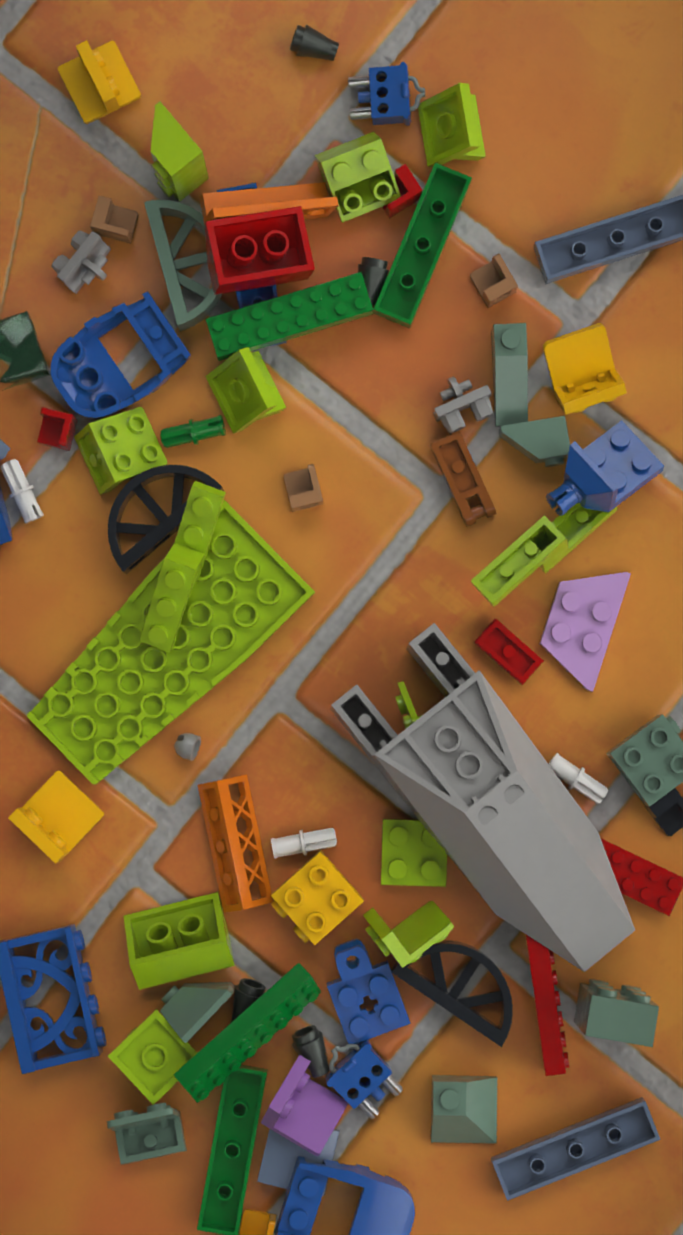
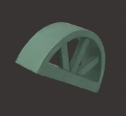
(167, 253)

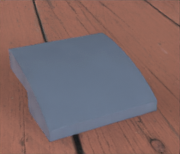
(281, 1157)

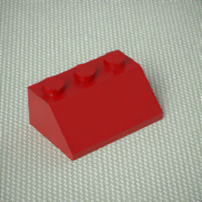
(258, 250)

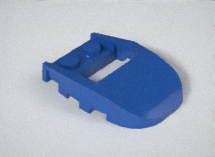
(90, 376)
(382, 1209)

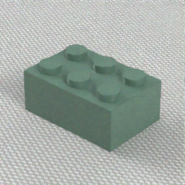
(616, 1014)

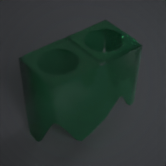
(22, 349)

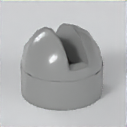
(187, 746)

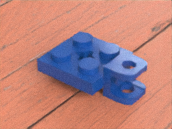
(360, 980)

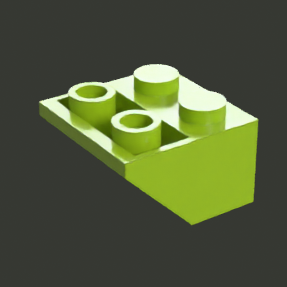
(358, 176)

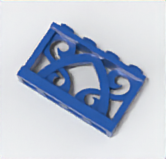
(30, 1040)

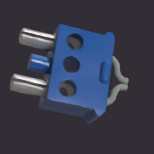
(396, 99)
(353, 1068)

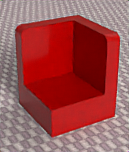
(409, 191)
(57, 429)

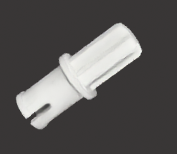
(21, 491)
(578, 779)
(303, 842)

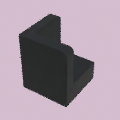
(668, 812)

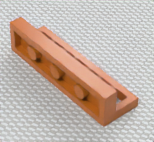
(228, 204)
(229, 844)

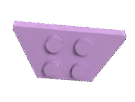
(583, 623)

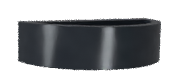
(155, 534)
(449, 1000)

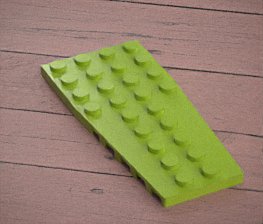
(130, 691)

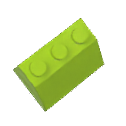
(176, 156)
(178, 941)

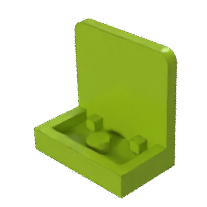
(412, 935)

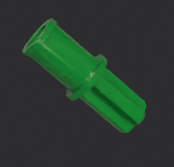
(193, 432)

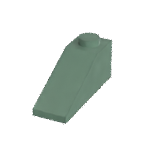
(510, 373)

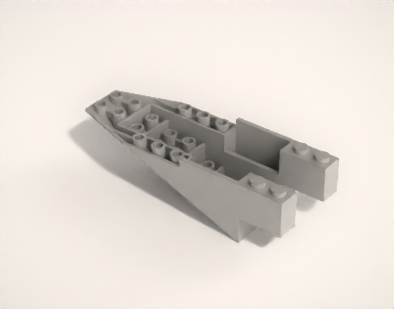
(496, 807)

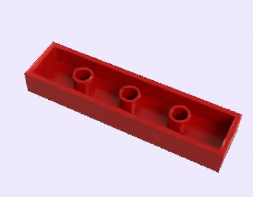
(644, 879)
(546, 1006)

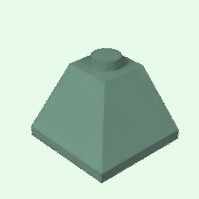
(193, 1005)
(464, 1109)

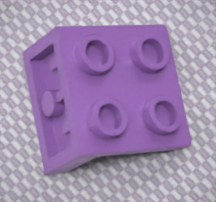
(304, 1110)

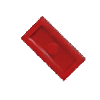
(508, 651)

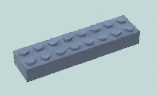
(611, 240)
(575, 1148)

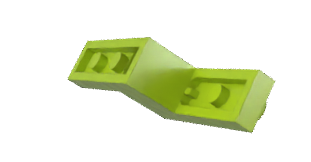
(540, 547)
(182, 566)

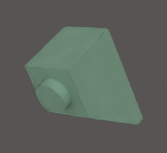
(539, 439)

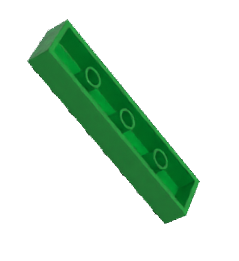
(422, 245)
(290, 316)
(248, 1033)
(232, 1151)

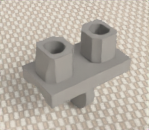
(85, 262)
(450, 412)

